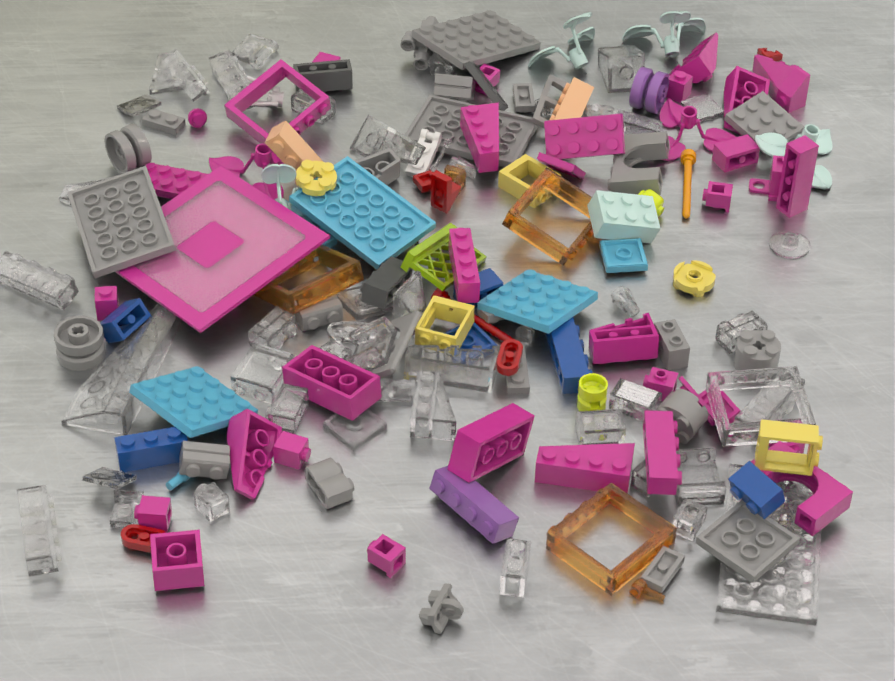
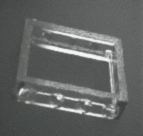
(747, 432)

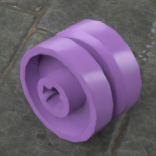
(649, 90)

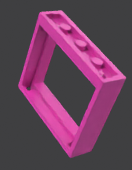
(265, 83)

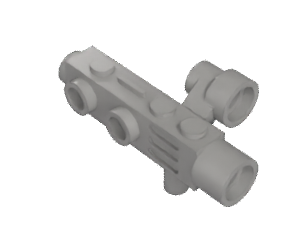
(421, 52)

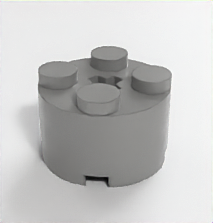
(757, 350)
(686, 412)

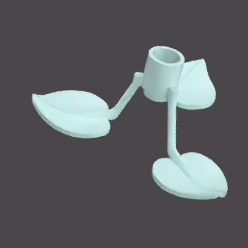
(671, 42)
(576, 54)
(775, 144)
(279, 174)

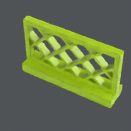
(433, 248)

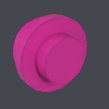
(197, 118)

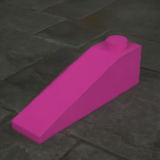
(701, 61)
(787, 83)
(741, 87)
(251, 450)

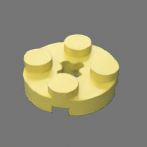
(309, 169)
(684, 280)

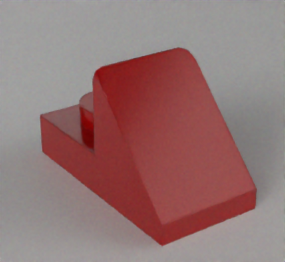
(443, 191)

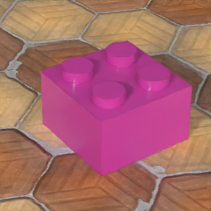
(177, 560)

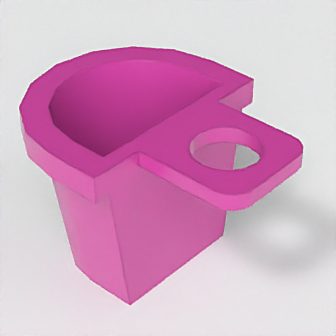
(772, 185)

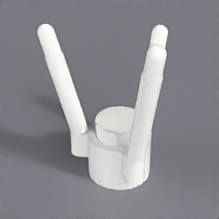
(274, 98)

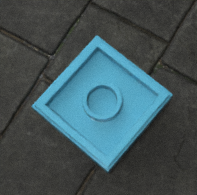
(623, 255)

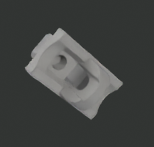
(441, 599)

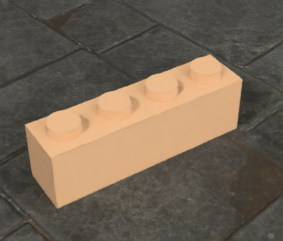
(572, 100)

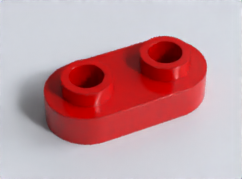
(509, 357)
(138, 537)

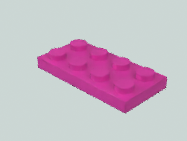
(585, 136)
(170, 180)

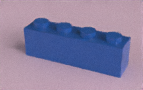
(568, 356)

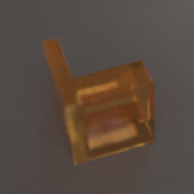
(457, 174)

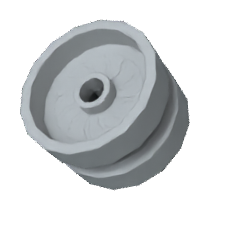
(128, 148)
(79, 343)

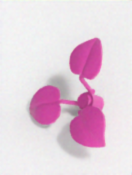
(686, 118)
(261, 157)

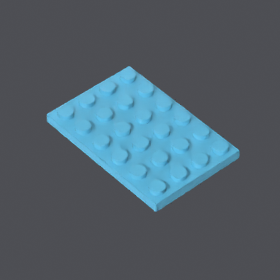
(365, 214)

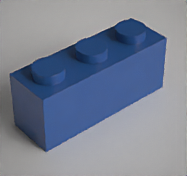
(149, 449)

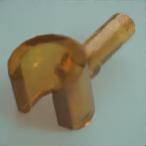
(640, 587)

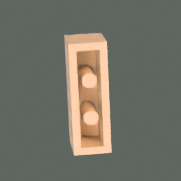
(290, 146)

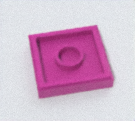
(561, 166)

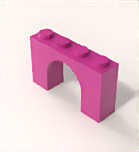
(828, 498)

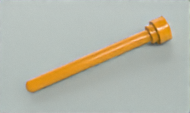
(688, 159)

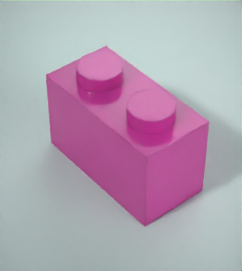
(735, 153)

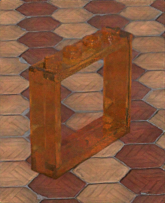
(565, 191)
(345, 274)
(631, 566)

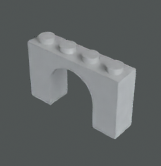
(637, 149)

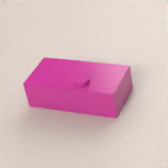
(333, 382)
(490, 442)

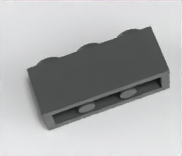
(327, 74)
(383, 283)

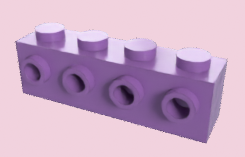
(475, 505)

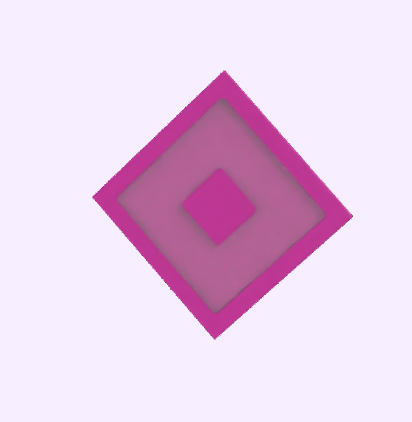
(226, 248)

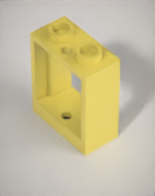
(510, 178)
(440, 309)
(787, 461)

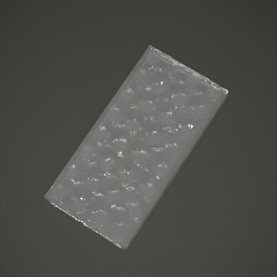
(788, 588)

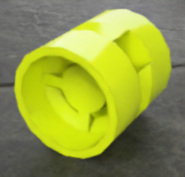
(592, 392)

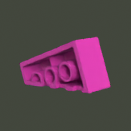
(585, 465)

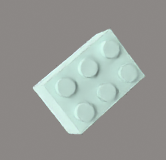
(623, 216)

